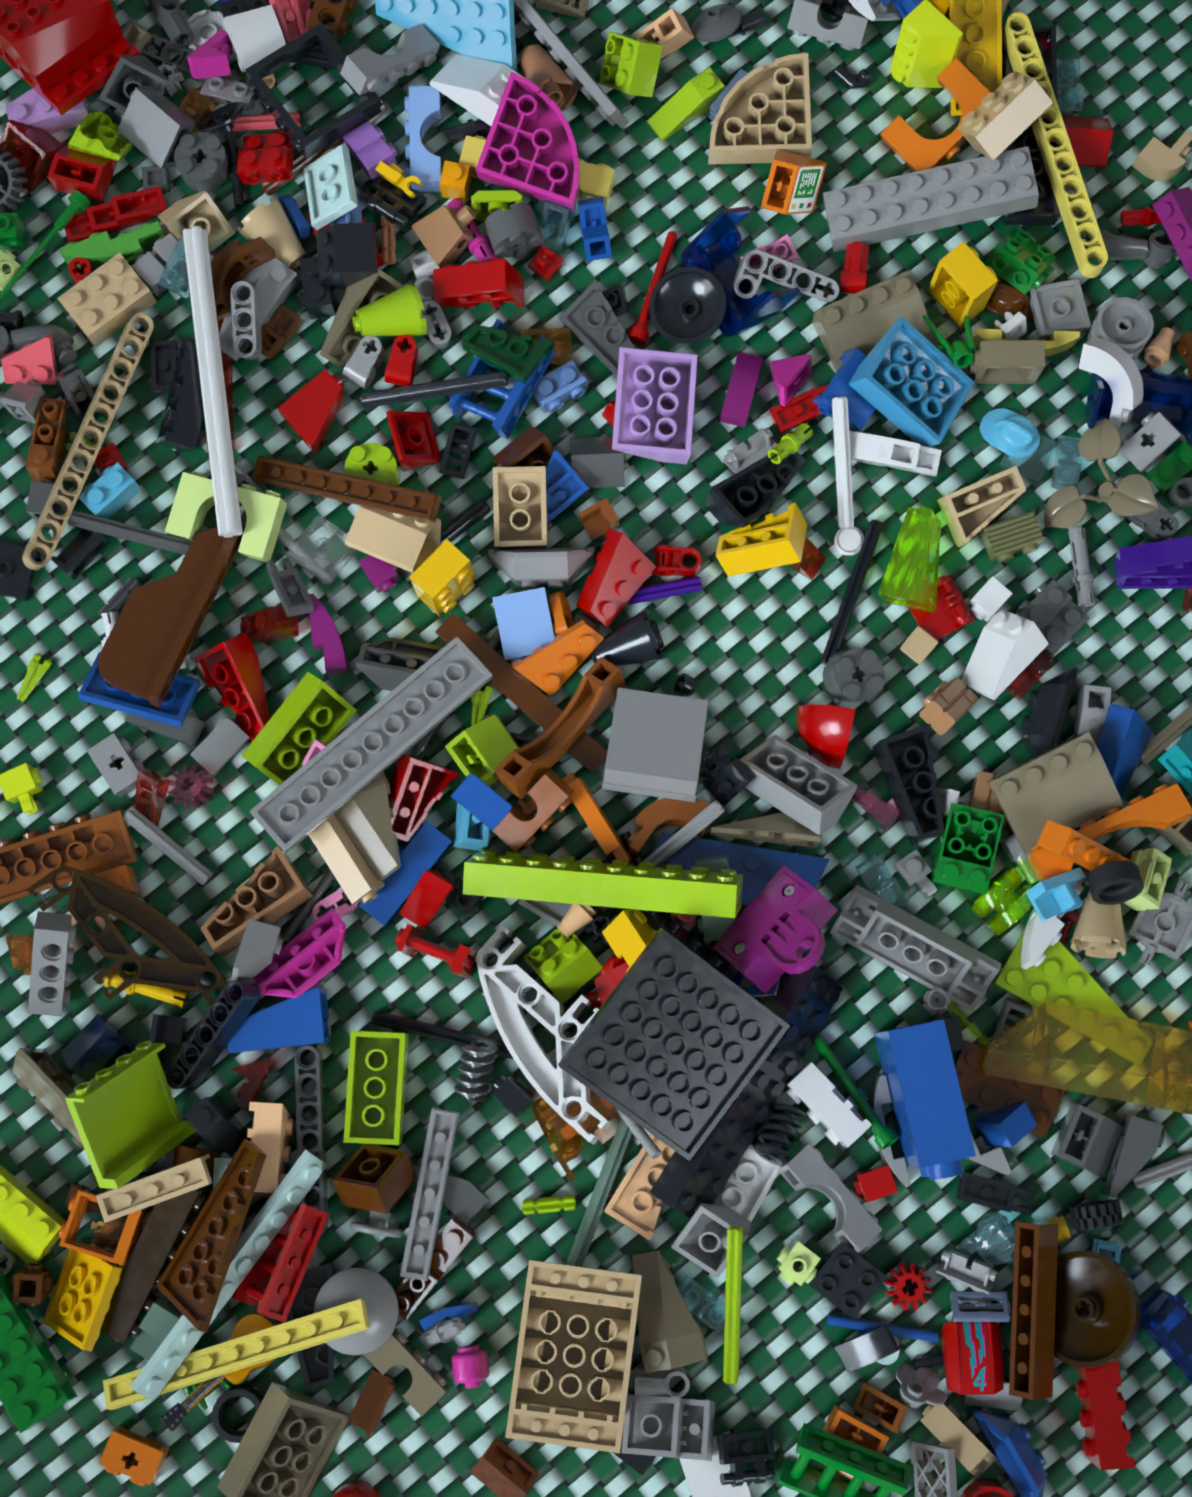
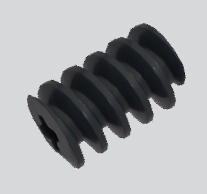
(777, 1132)

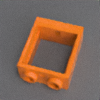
(127, 1240)

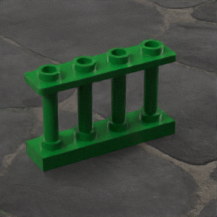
(842, 1456)

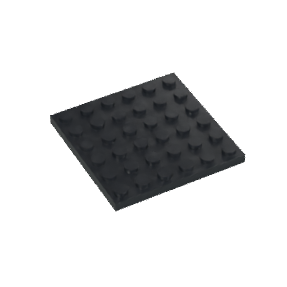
(674, 1044)

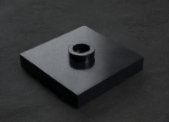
(14, 575)

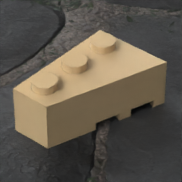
(979, 503)

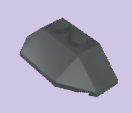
(393, 660)

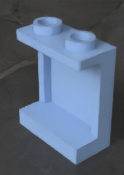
(523, 622)

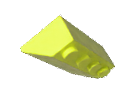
(924, 47)
(26, 1221)

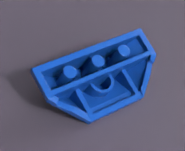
(1013, 1452)

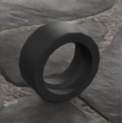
(1115, 882)
(218, 1411)

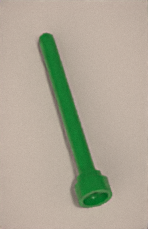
(883, 1134)

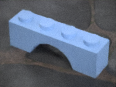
(424, 111)

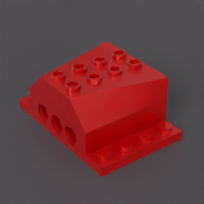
(62, 46)

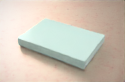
(330, 187)

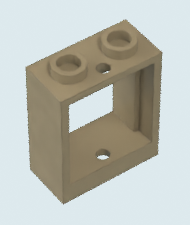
(1007, 362)

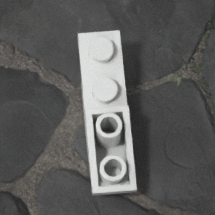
(893, 453)
(1040, 935)

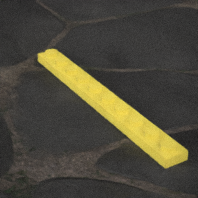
(248, 1351)

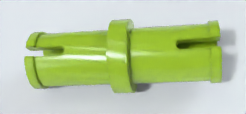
(790, 443)

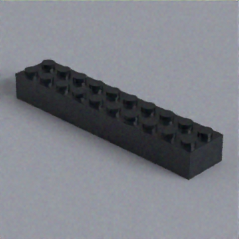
(802, 1003)

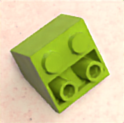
(630, 64)
(482, 748)
(563, 963)

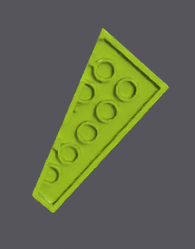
(1055, 981)

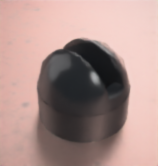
(685, 685)

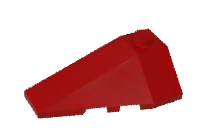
(237, 677)

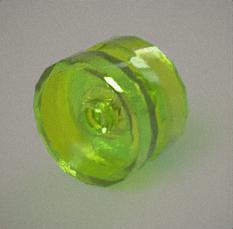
(1002, 899)

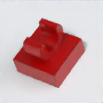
(546, 263)
(109, 456)

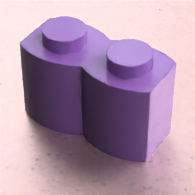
(369, 148)

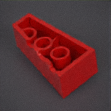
(1102, 1419)

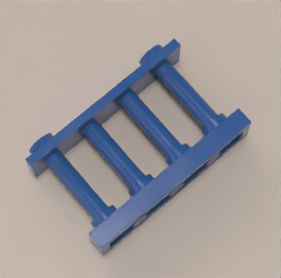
(515, 398)

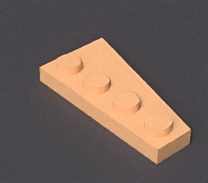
(632, 1200)

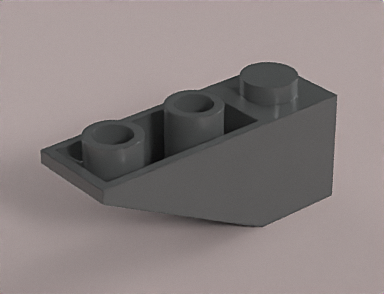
(460, 1196)

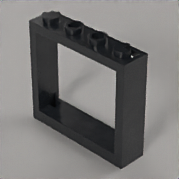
(310, 145)

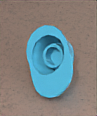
(1010, 433)

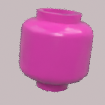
(470, 1366)

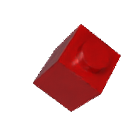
(874, 1183)

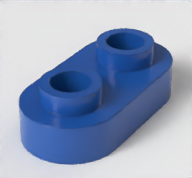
(299, 223)

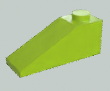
(687, 104)

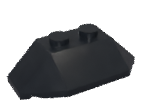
(1047, 712)

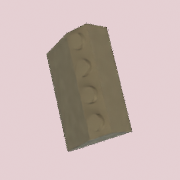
(867, 316)
(1058, 786)
(50, 1085)
(283, 1446)

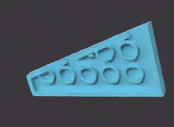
(467, 26)

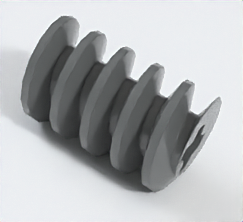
(477, 1070)

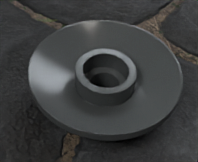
(716, 23)

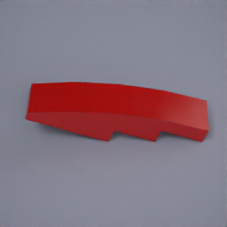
(116, 215)

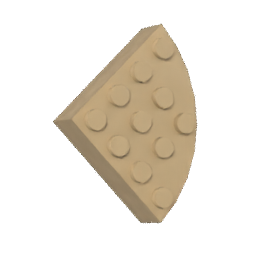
(765, 114)

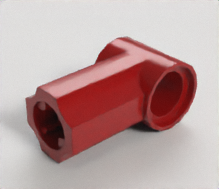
(854, 275)

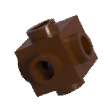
(25, 1291)

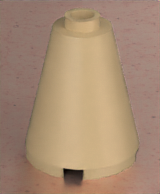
(275, 228)
(1100, 930)

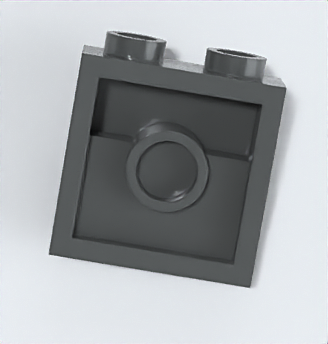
(1053, 614)

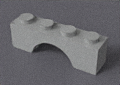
(370, 70)
(853, 1223)

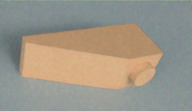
(668, 30)

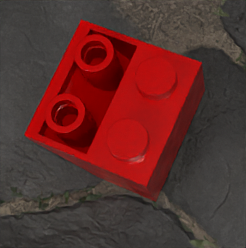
(81, 172)

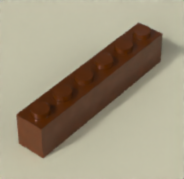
(1033, 1310)

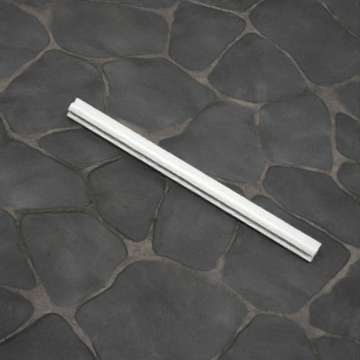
(212, 382)

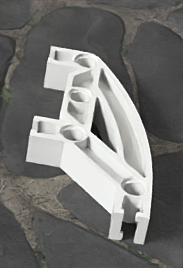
(505, 994)

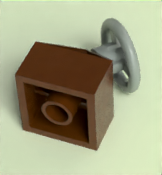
(375, 1182)

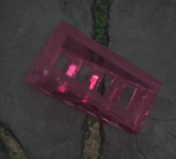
(879, 811)

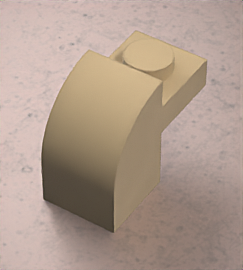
(1161, 162)

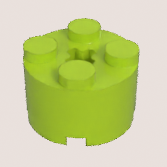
(373, 457)

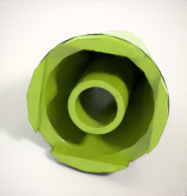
(392, 315)

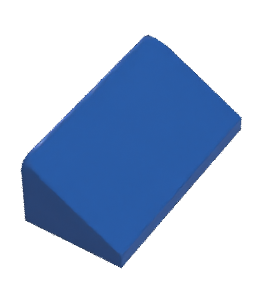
(481, 801)

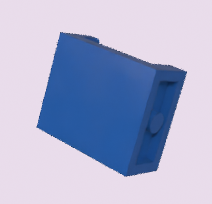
(858, 407)

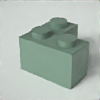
(156, 1327)

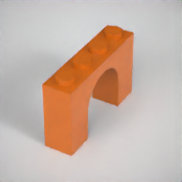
(926, 153)

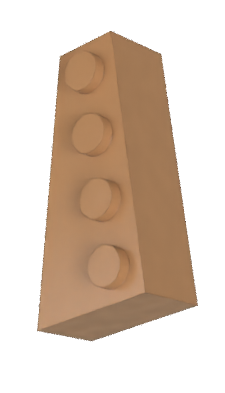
(264, 897)

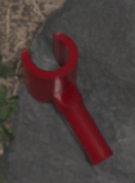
(1071, 917)

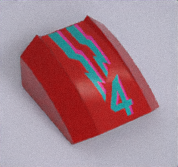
(973, 1357)

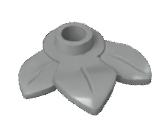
(919, 1386)

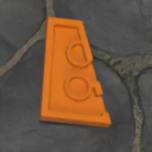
(557, 661)

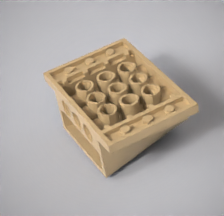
(574, 1356)

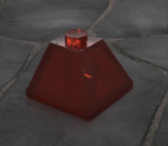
(33, 148)

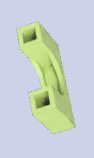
(262, 510)

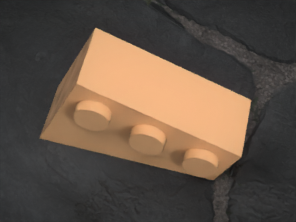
(271, 1134)

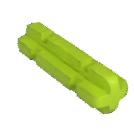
(548, 1204)

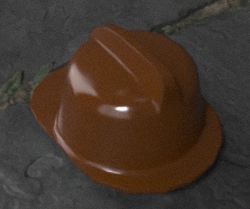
(1009, 299)

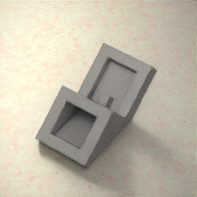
(991, 1158)

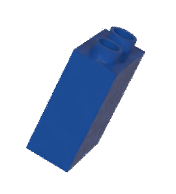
(926, 1098)

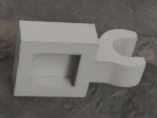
(914, 870)

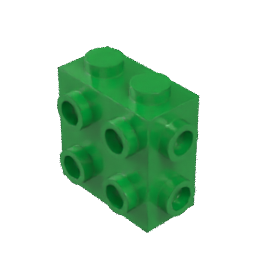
(1021, 261)

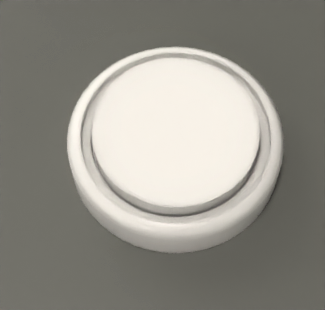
(848, 541)

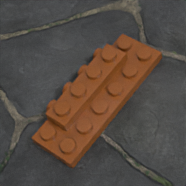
(87, 845)

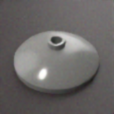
(380, 1305)

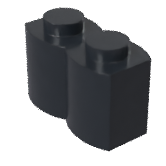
(512, 1095)

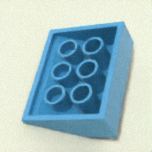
(912, 384)

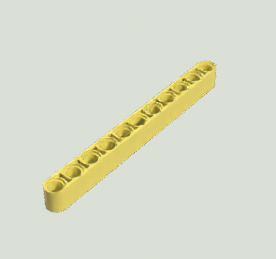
(1060, 155)

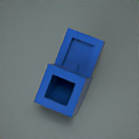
(594, 229)

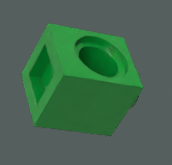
(12, 232)

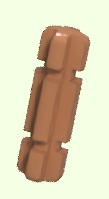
(388, 241)

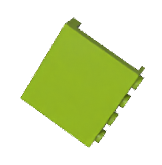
(127, 1116)

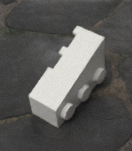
(827, 1106)

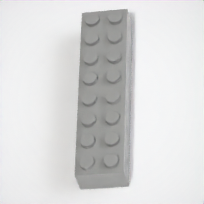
(931, 199)

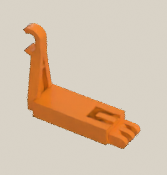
(592, 815)

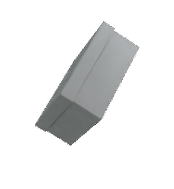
(655, 745)

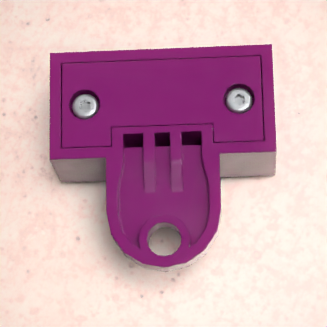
(778, 930)

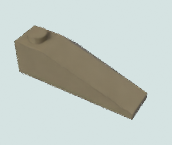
(369, 826)
(771, 828)

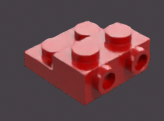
(265, 158)

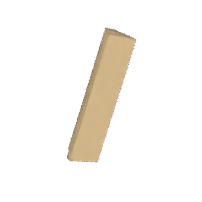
(154, 1188)

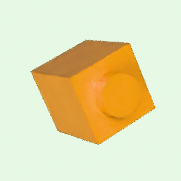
(455, 180)

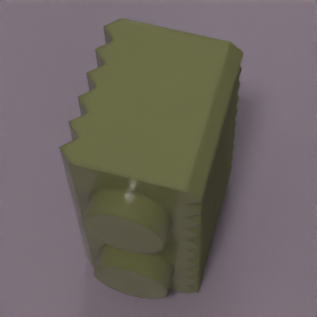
(1012, 537)

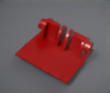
(950, 611)

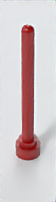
(638, 332)

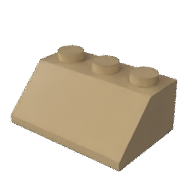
(394, 537)

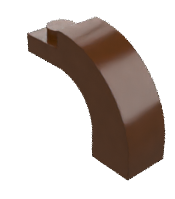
(232, 265)

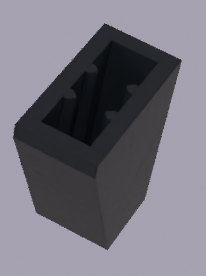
(217, 1124)

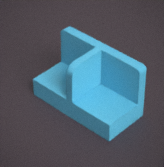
(1056, 894)

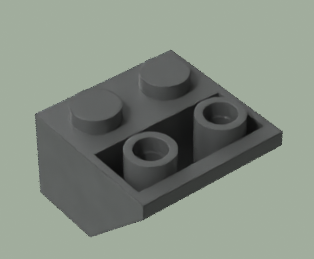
(1087, 1139)

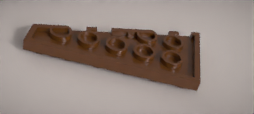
(202, 1260)

